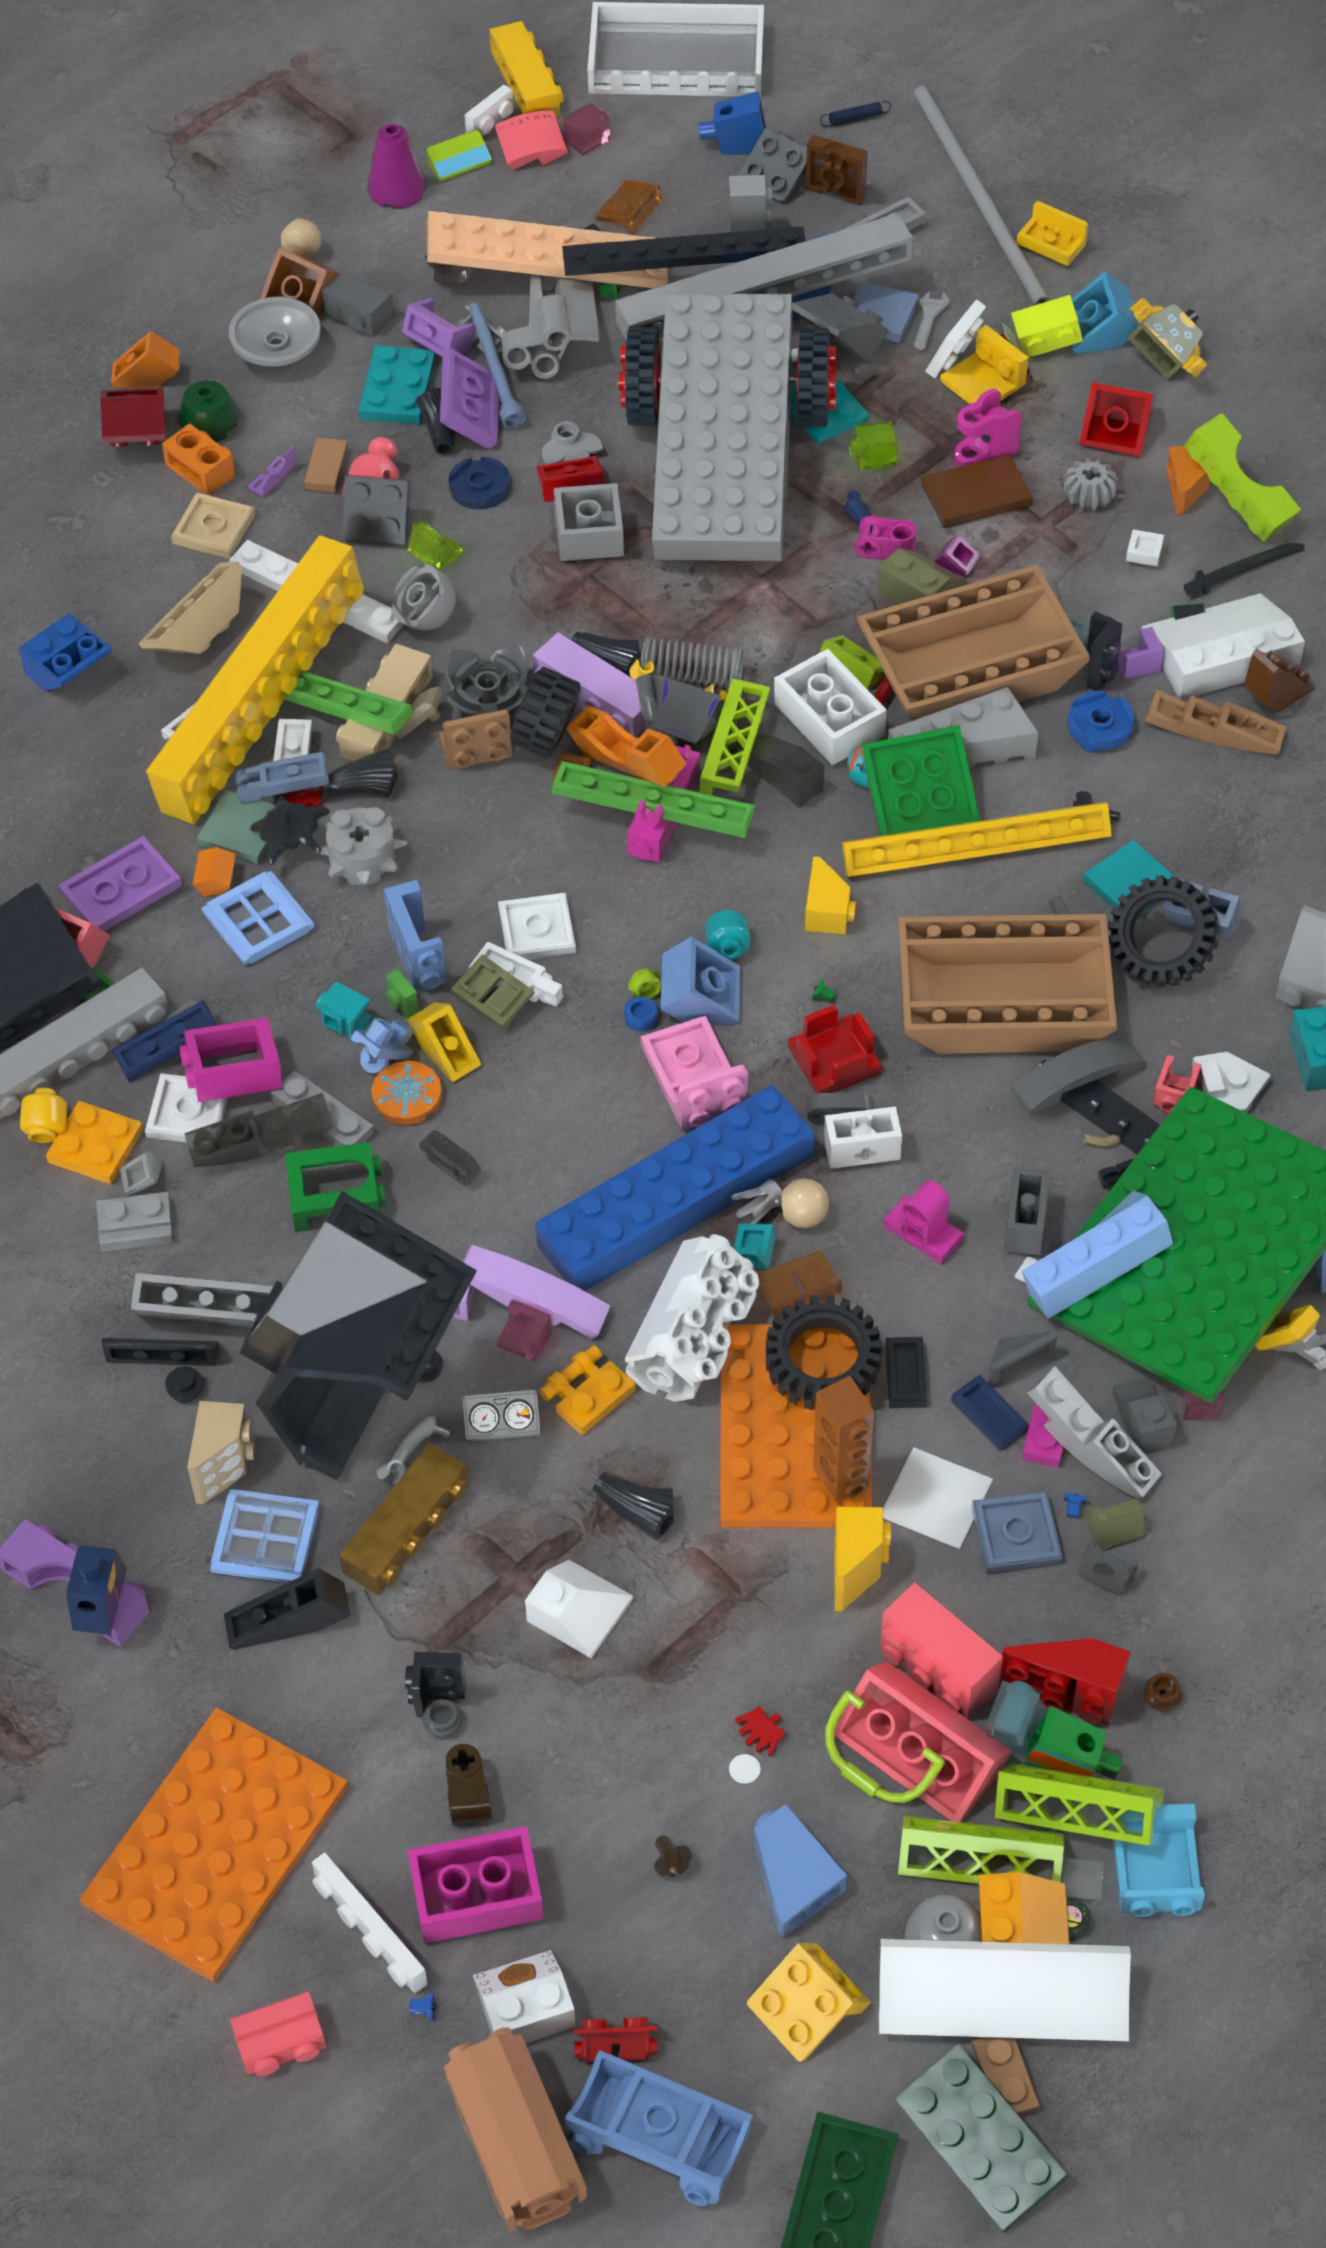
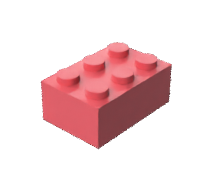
(940, 1651)

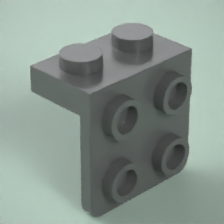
(780, 162)

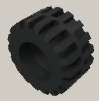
(545, 712)

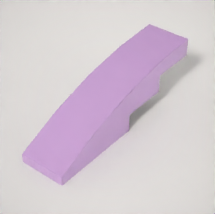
(513, 1280)

